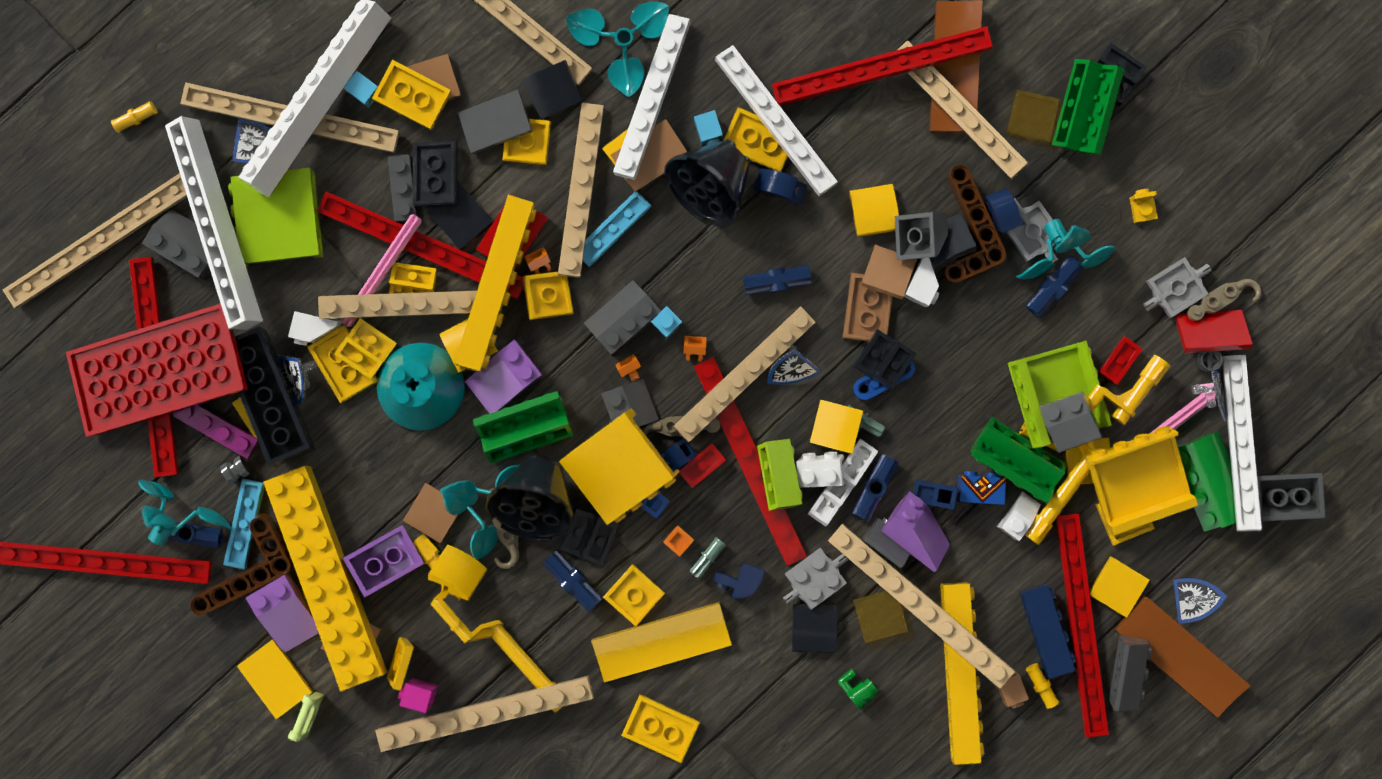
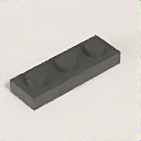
(401, 186)

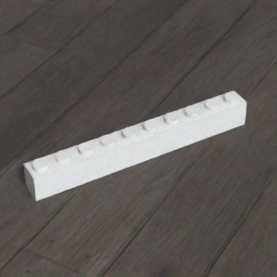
(314, 97)
(213, 223)

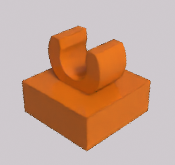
(537, 259)
(694, 345)
(629, 367)
(678, 540)

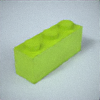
(779, 474)

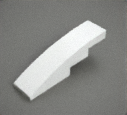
(834, 496)

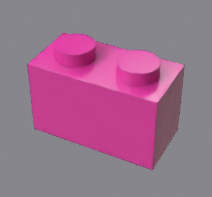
(418, 695)

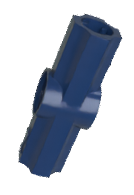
(777, 280)
(1054, 286)
(882, 474)
(200, 535)
(572, 581)

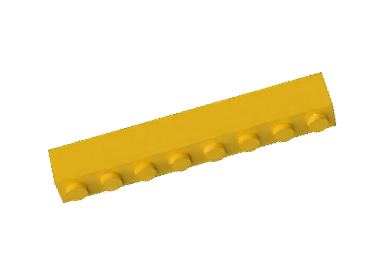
(495, 284)
(962, 680)

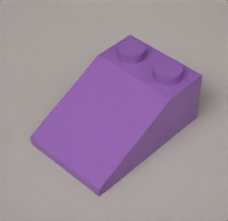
(505, 378)
(917, 531)
(383, 561)
(284, 612)

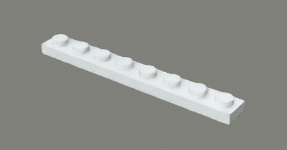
(652, 97)
(776, 120)
(1241, 443)

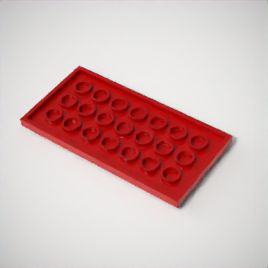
(156, 370)

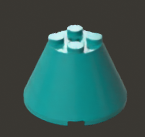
(439, 388)

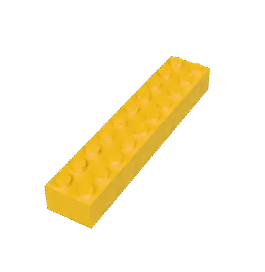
(325, 577)

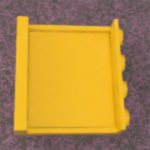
(618, 468)
(1140, 480)

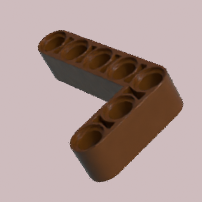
(975, 228)
(250, 575)

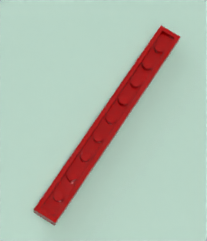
(882, 66)
(419, 244)
(147, 314)
(750, 464)
(105, 562)
(1081, 625)

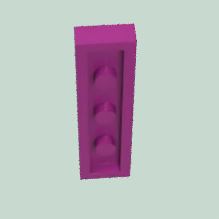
(218, 429)

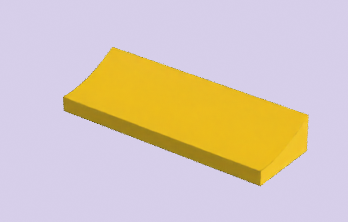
(661, 642)

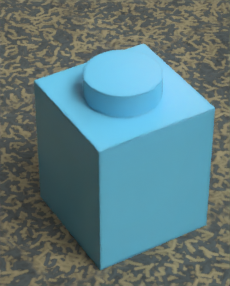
(361, 88)
(708, 128)
(666, 322)

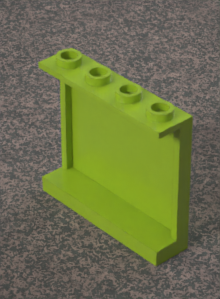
(277, 225)
(1051, 378)

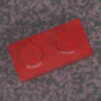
(1120, 360)
(702, 465)

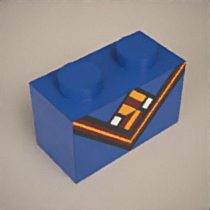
(981, 489)

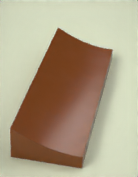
(961, 73)
(1183, 657)

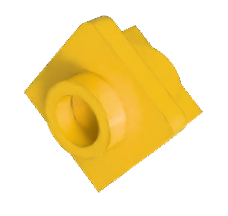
(1143, 206)

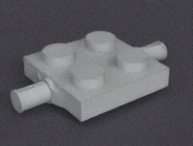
(1031, 237)
(1177, 287)
(815, 578)

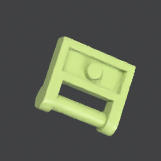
(306, 716)

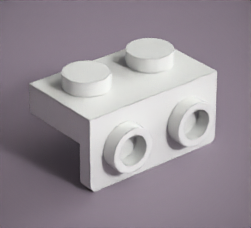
(820, 470)

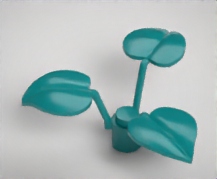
(623, 74)
(1065, 241)
(462, 495)
(164, 523)

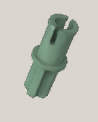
(871, 425)
(707, 558)

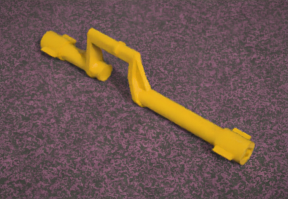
(1126, 406)
(493, 629)

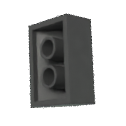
(179, 242)
(622, 317)
(1291, 496)
(1129, 673)

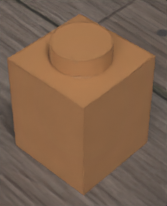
(1013, 691)

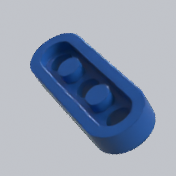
(876, 388)

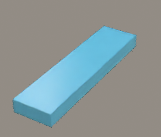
(614, 227)
(240, 536)

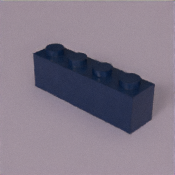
(1047, 630)

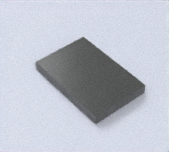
(495, 122)

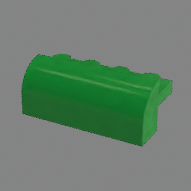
(1087, 107)
(523, 427)
(1015, 459)
(1210, 480)

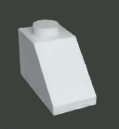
(923, 284)
(310, 328)
(1019, 516)

